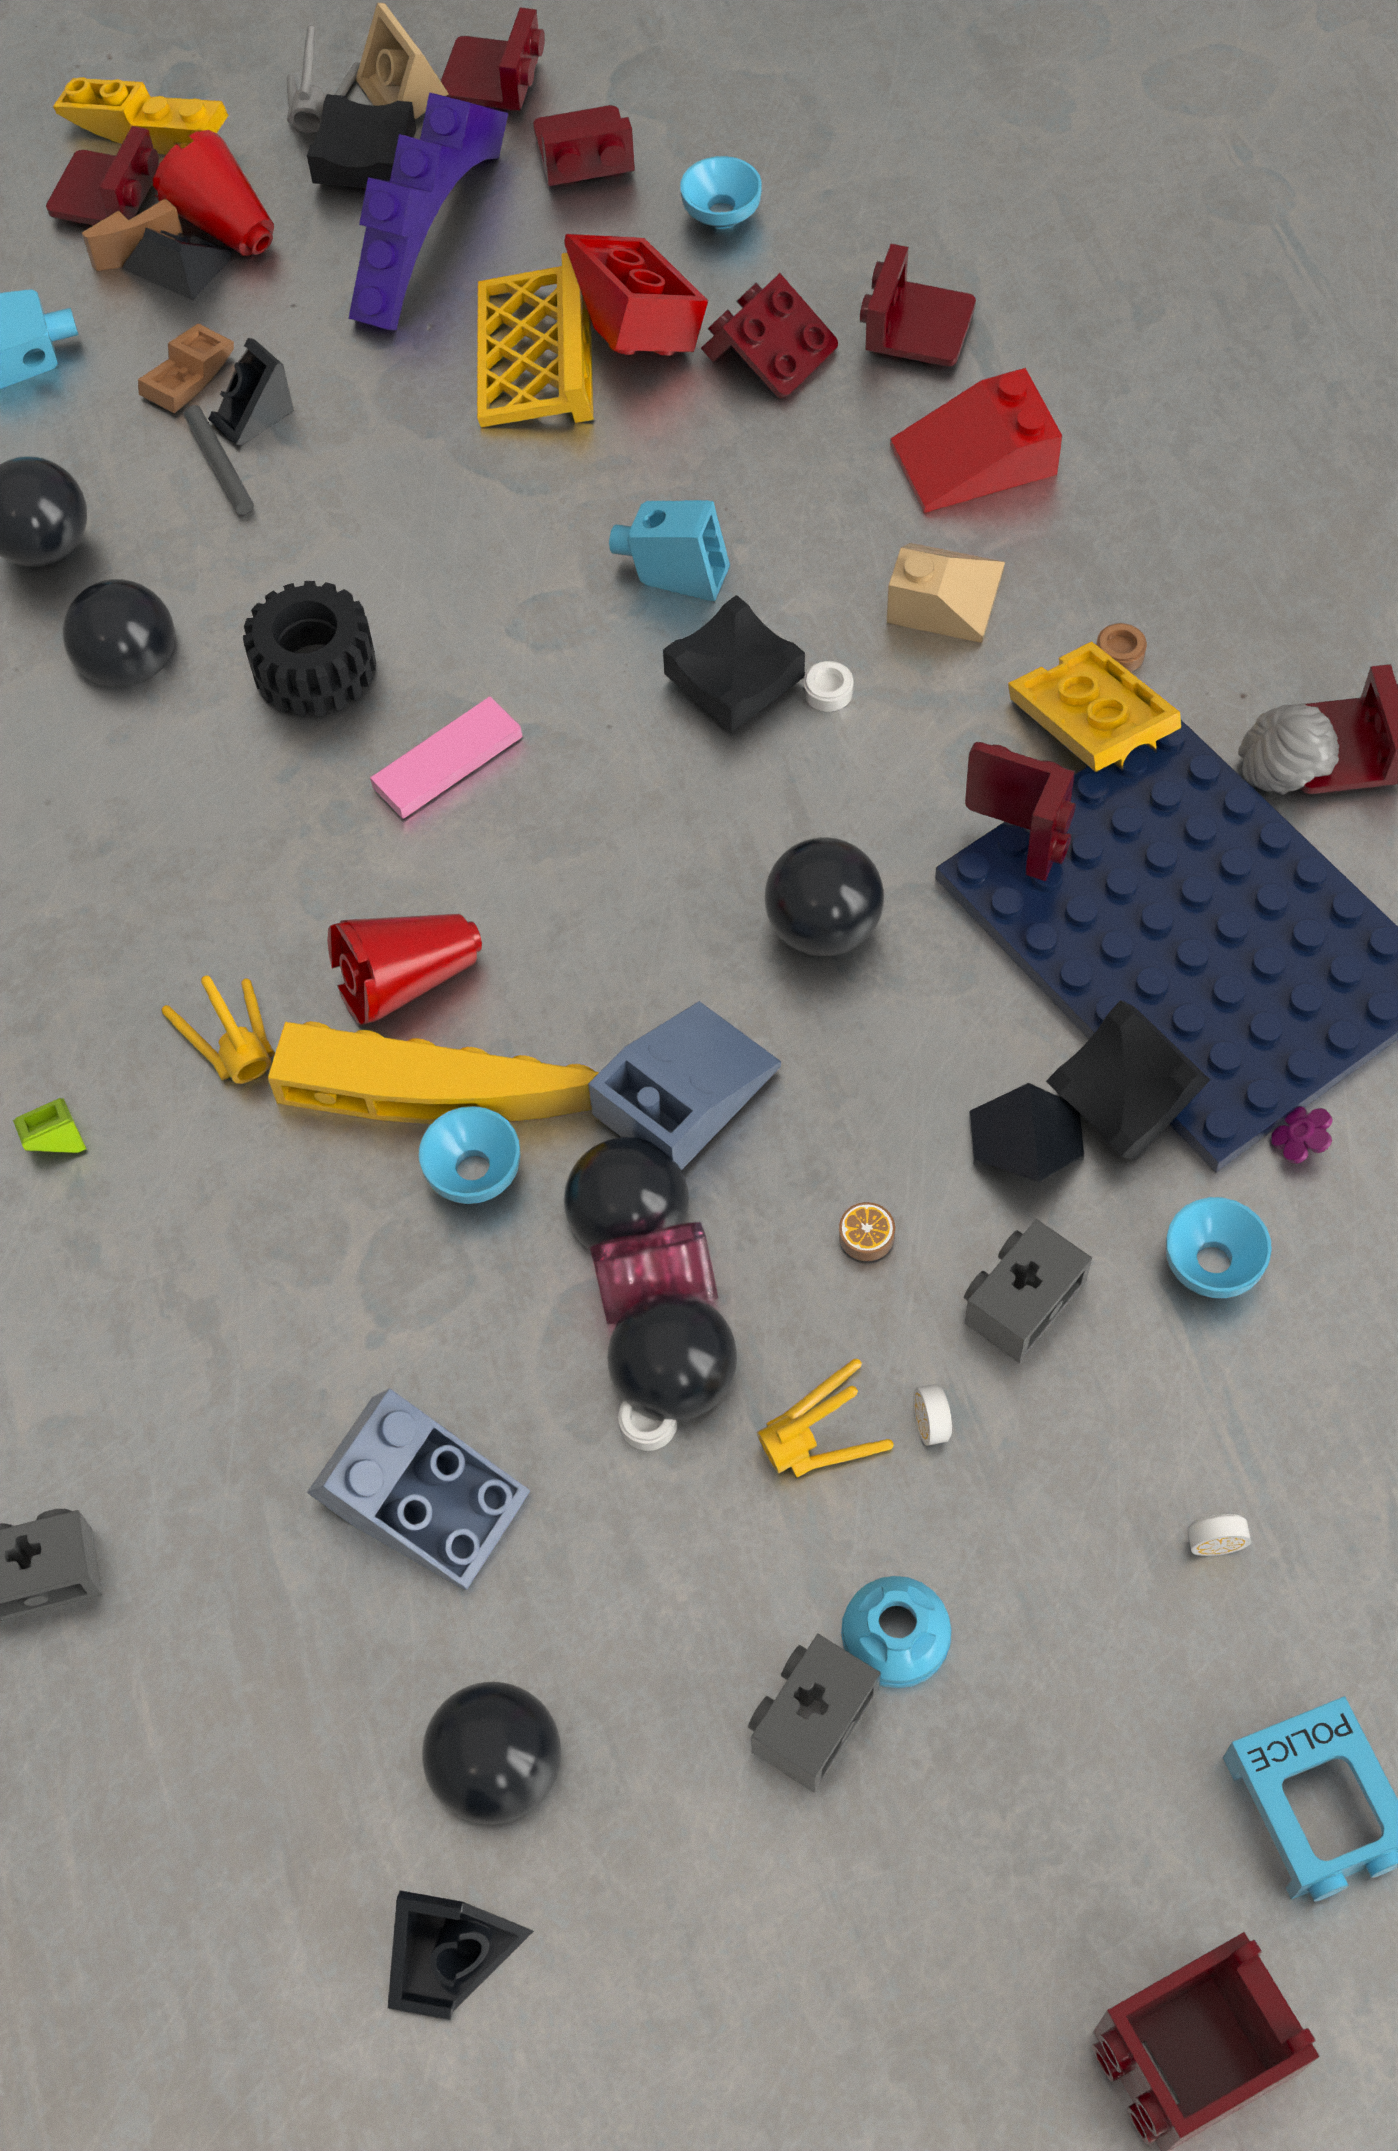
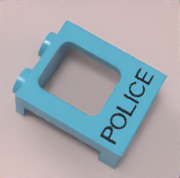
(1297, 1746)

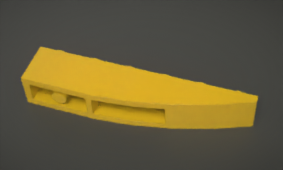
(415, 1078)

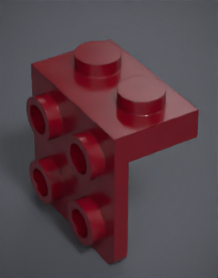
(496, 70)
(584, 144)
(106, 183)
(914, 317)
(774, 335)
(1365, 734)
(1025, 795)

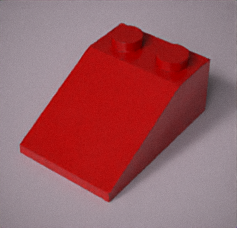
(635, 295)
(980, 443)

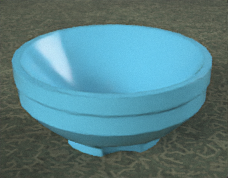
(721, 181)
(467, 1134)
(1224, 1226)
(900, 1660)

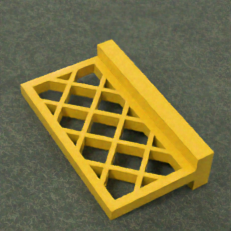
(573, 347)

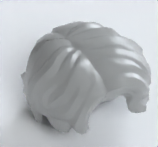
(1288, 748)

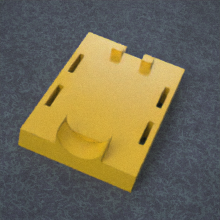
(1095, 706)

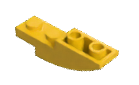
(116, 105)

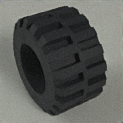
(306, 618)

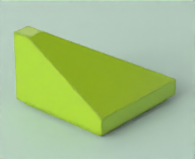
(49, 1129)

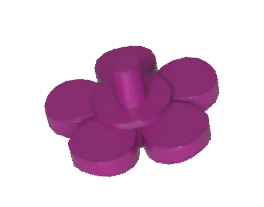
(1303, 1133)

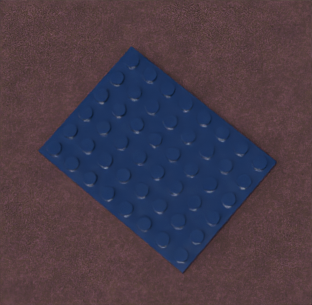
(1205, 922)

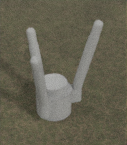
(308, 101)

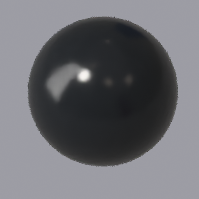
(39, 512)
(118, 633)
(824, 897)
(624, 1191)
(672, 1356)
(491, 1753)

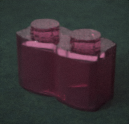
(653, 1264)

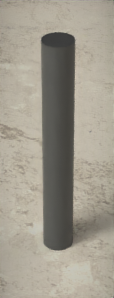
(219, 460)

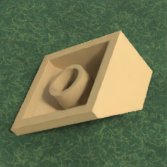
(943, 591)

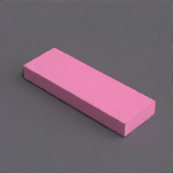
(446, 757)

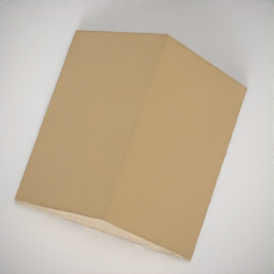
(394, 65)

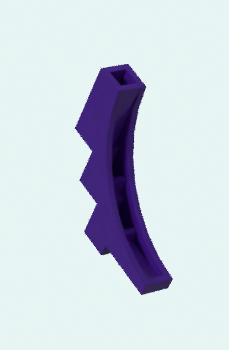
(402, 209)

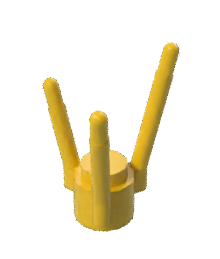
(241, 1053)
(790, 1438)

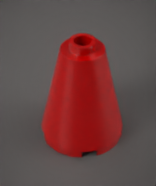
(214, 193)
(398, 959)

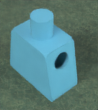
(29, 336)
(676, 547)

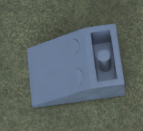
(681, 1082)
(419, 1489)

